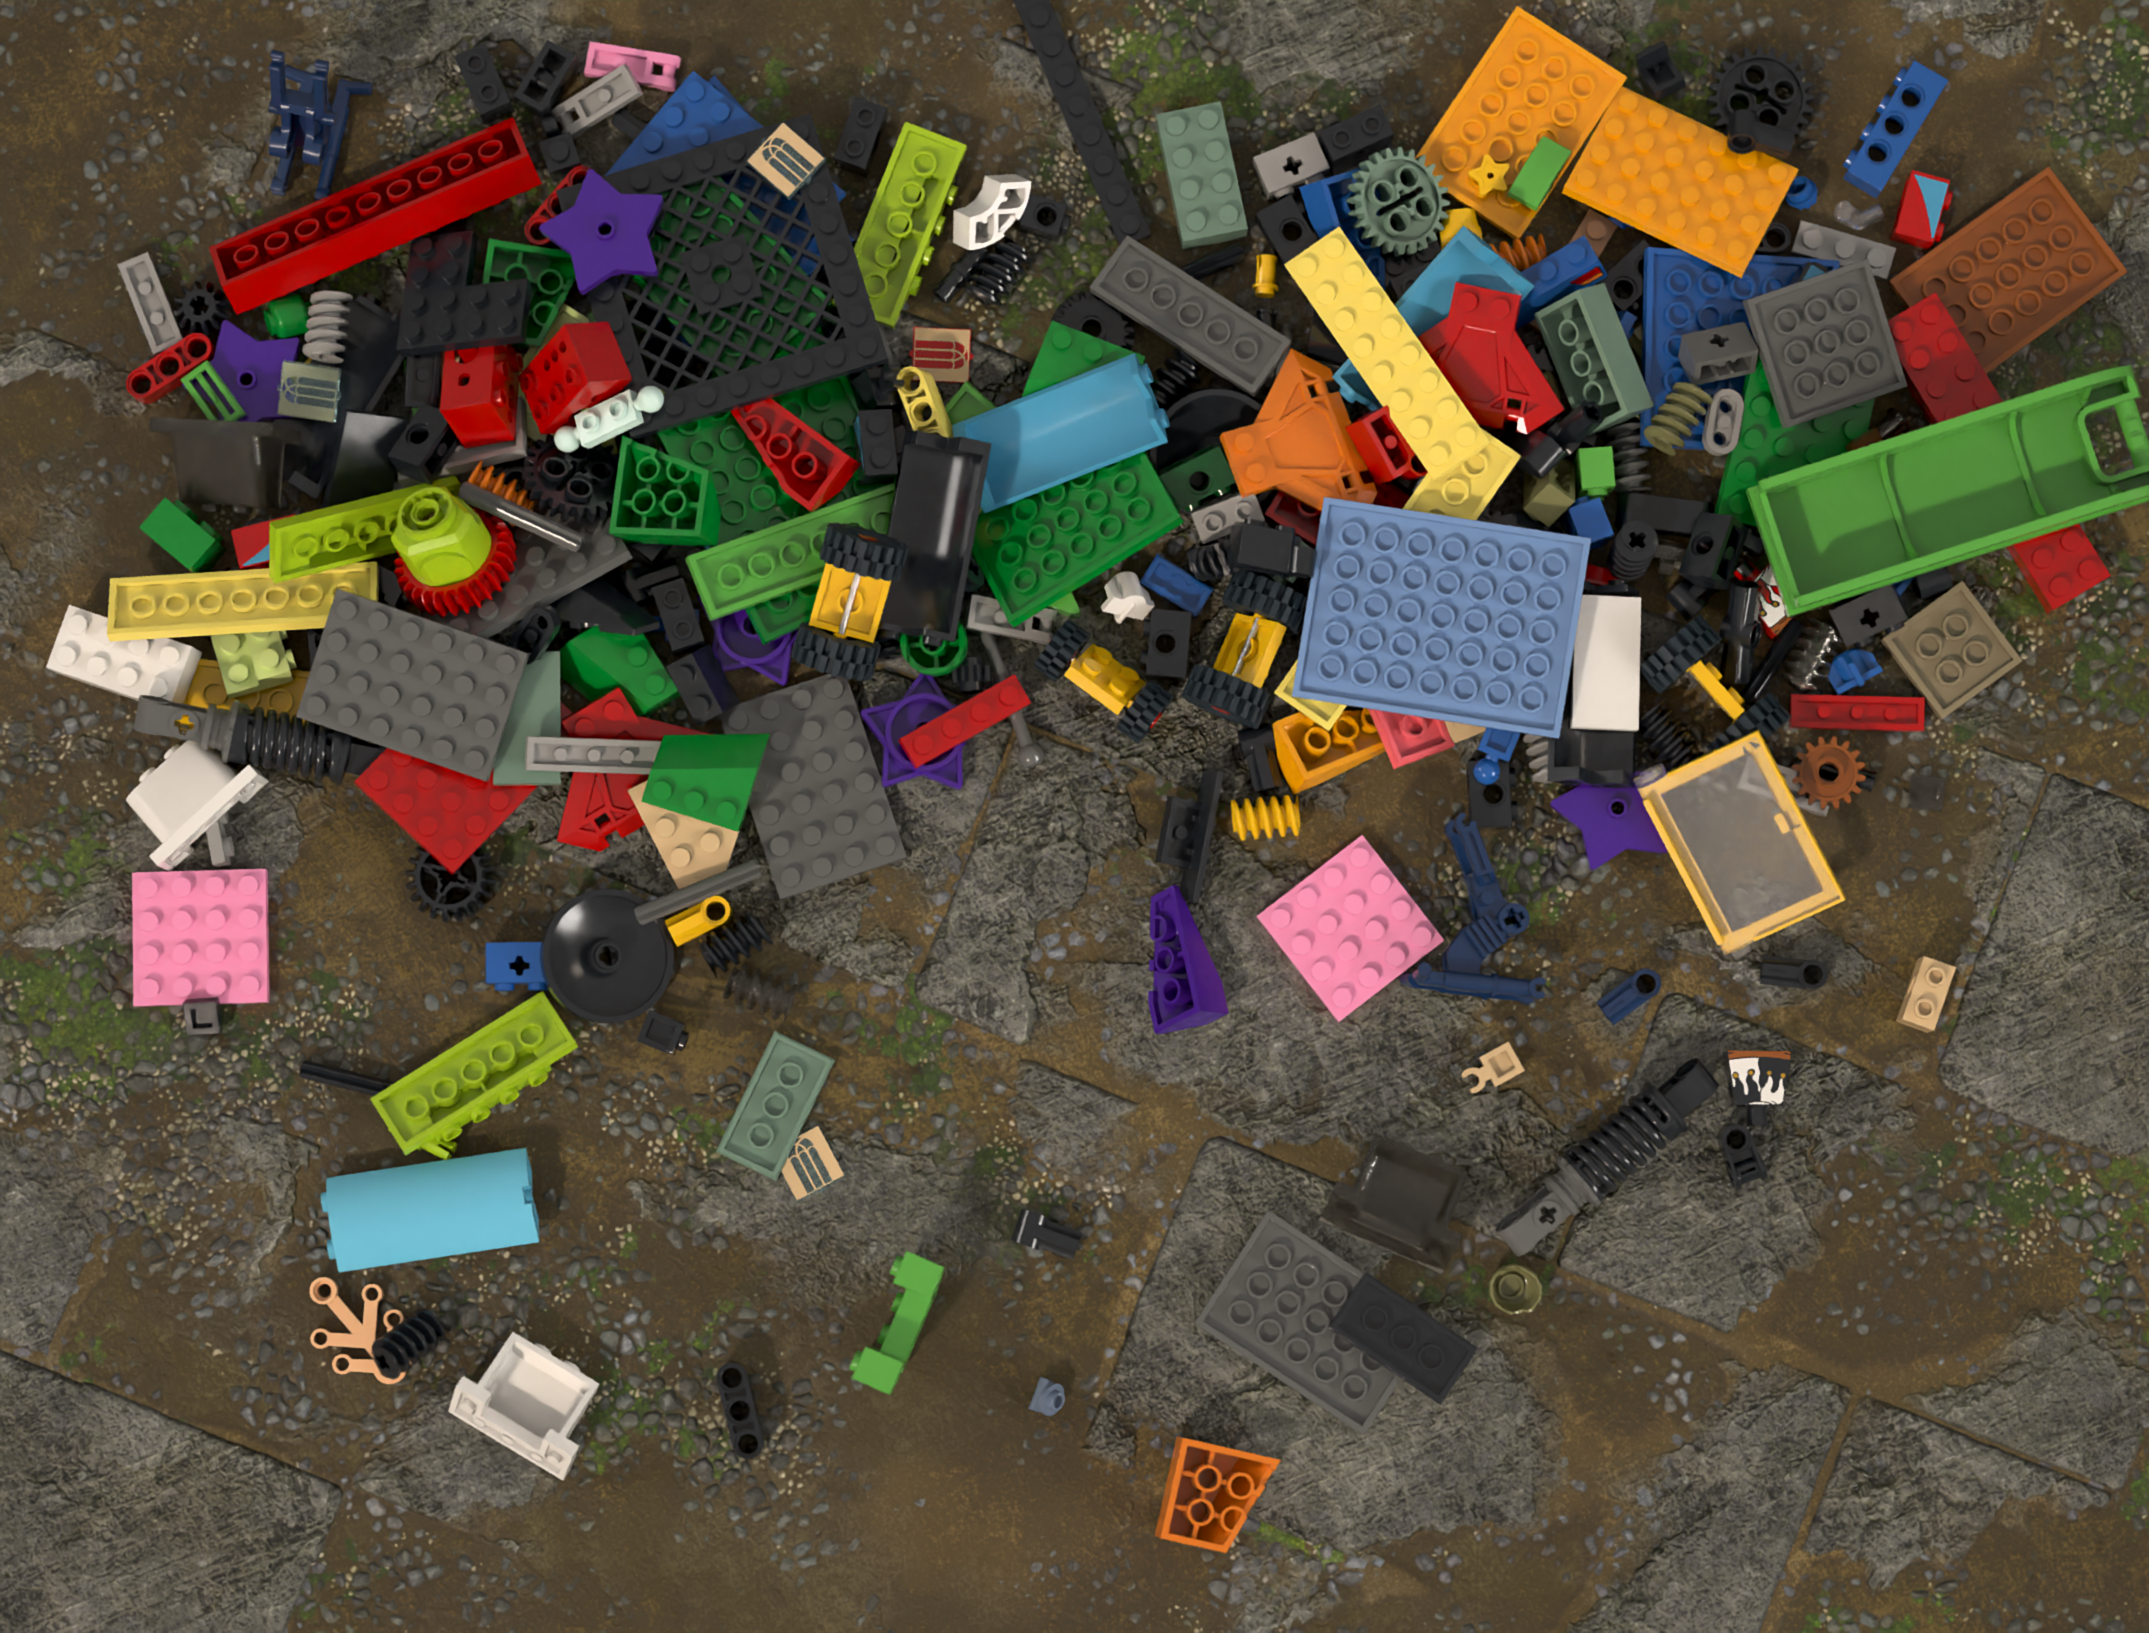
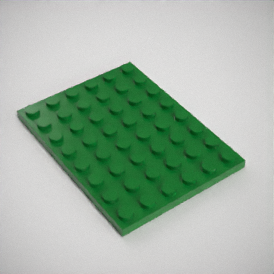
(750, 491)

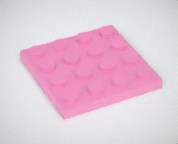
(1350, 928)
(200, 936)

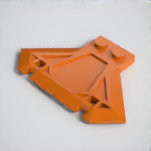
(1299, 441)

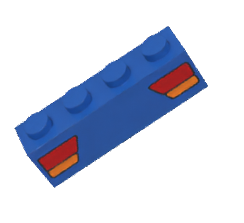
(1558, 276)

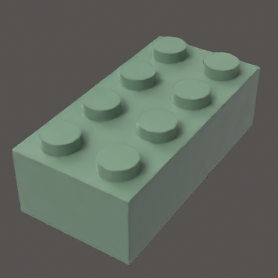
(1201, 175)
(1594, 355)

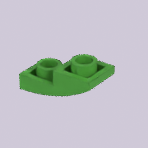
(1539, 173)

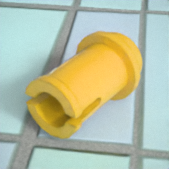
(1265, 276)

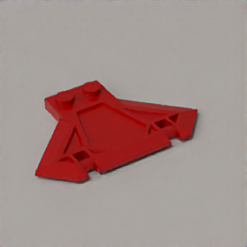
(1488, 360)
(607, 793)

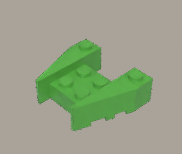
(883, 1366)

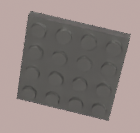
(1825, 343)

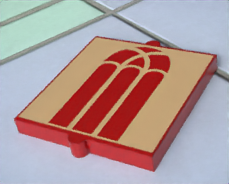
(942, 353)

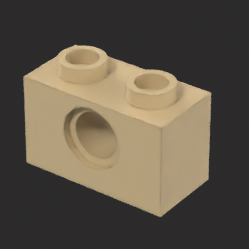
(1925, 994)

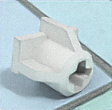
(1126, 597)

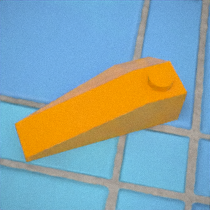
(1314, 755)

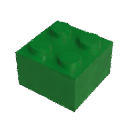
(176, 531)

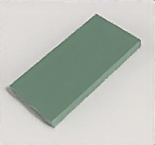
(533, 714)
(775, 1105)

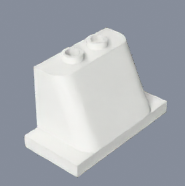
(189, 797)
(528, 1403)

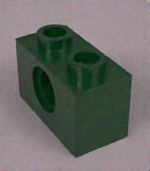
(1208, 460)

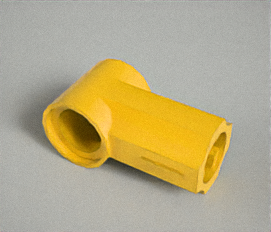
(696, 922)

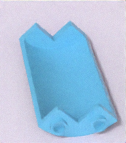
(431, 1210)

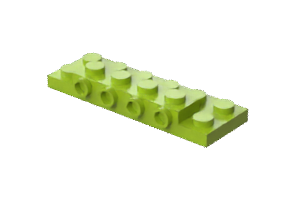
(906, 217)
(339, 533)
(475, 1075)

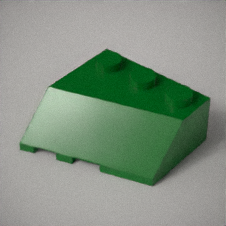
(546, 269)
(1069, 354)
(663, 499)
(605, 660)
(706, 776)

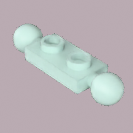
(609, 419)

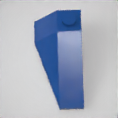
(1328, 210)

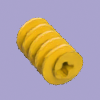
(1265, 817)

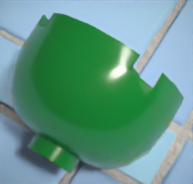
(933, 659)

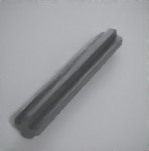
(521, 516)
(697, 892)

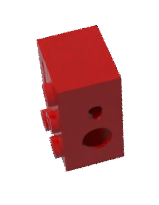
(573, 374)
(487, 406)

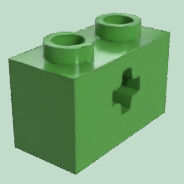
(1594, 472)

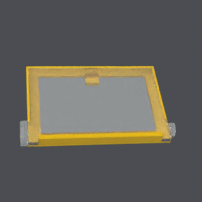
(1739, 842)

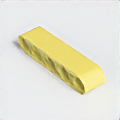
(917, 400)

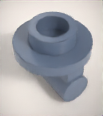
(1047, 1397)

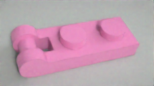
(606, 58)

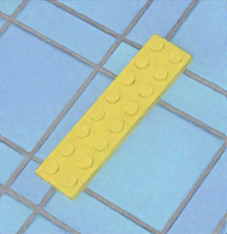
(1387, 354)
(229, 602)

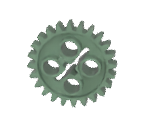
(1412, 229)

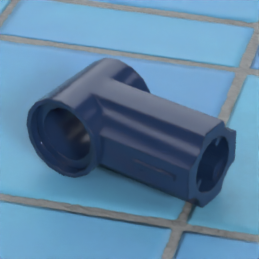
(1627, 997)

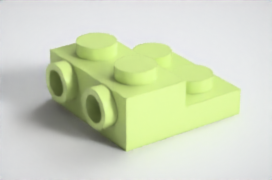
(253, 661)

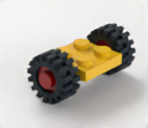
(1104, 680)

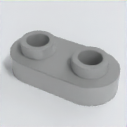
(1723, 424)

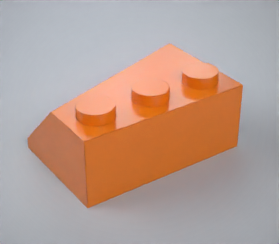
(1210, 1493)

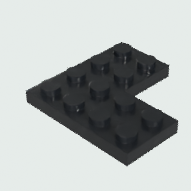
(449, 312)

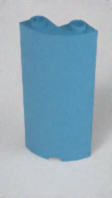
(1429, 298)
(1067, 430)

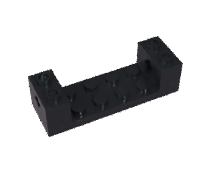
(1345, 148)

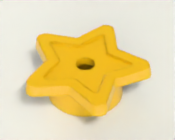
(1486, 184)

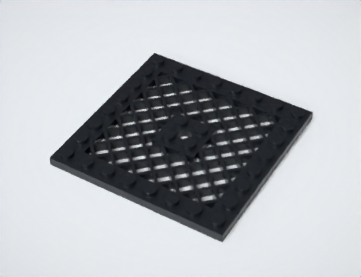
(770, 378)

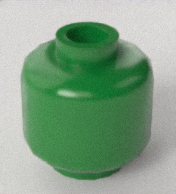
(287, 316)

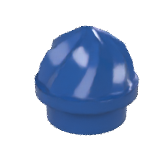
(1802, 193)

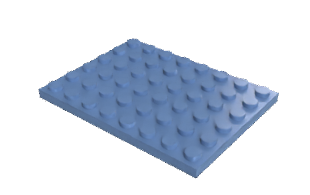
(1441, 617)

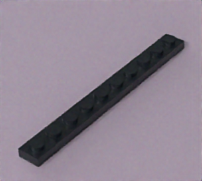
(1082, 119)

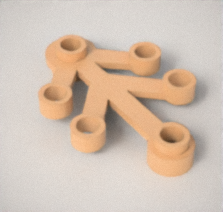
(362, 1334)

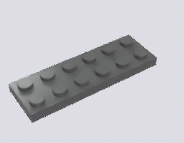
(1190, 316)

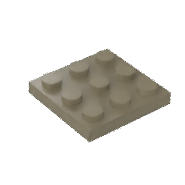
(1951, 650)

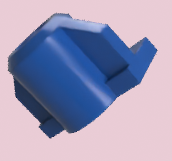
(1852, 669)

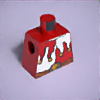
(1771, 608)

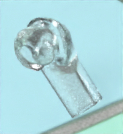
(1857, 219)

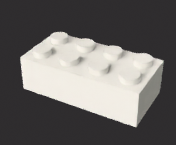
(122, 667)

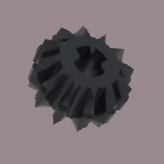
(200, 295)

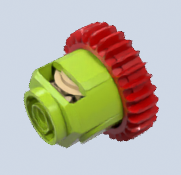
(450, 552)

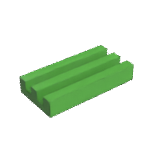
(197, 373)

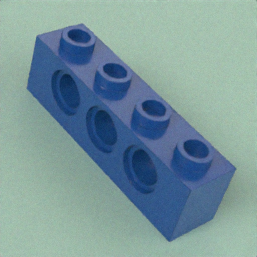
(1925, 88)

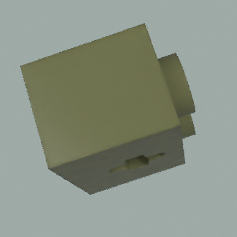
(1551, 496)

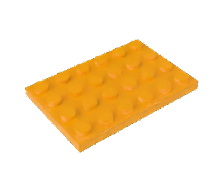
(1519, 91)
(1679, 182)

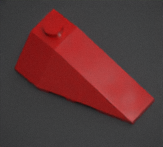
(800, 457)

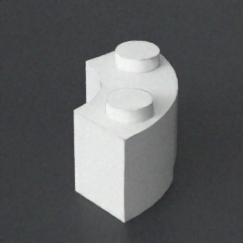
(992, 212)

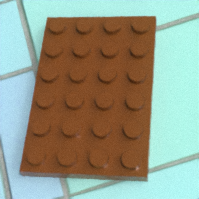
(2014, 270)

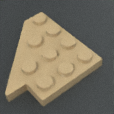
(687, 845)

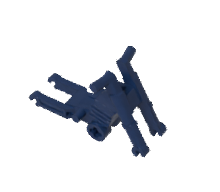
(308, 120)
(1482, 936)

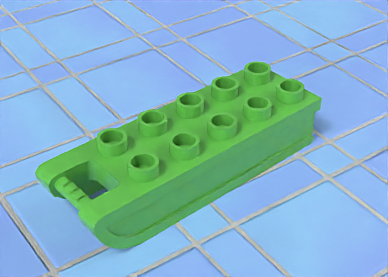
(1948, 492)

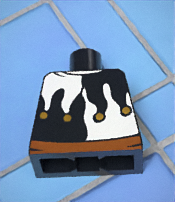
(1757, 1081)

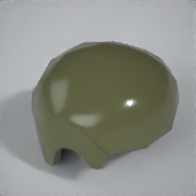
(1515, 1289)

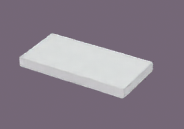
(1606, 664)

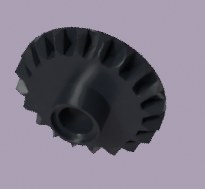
(1089, 309)

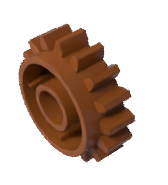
(1832, 755)

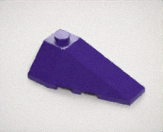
(1185, 979)

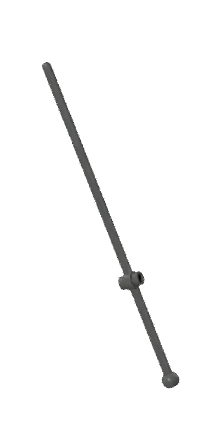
(1029, 754)

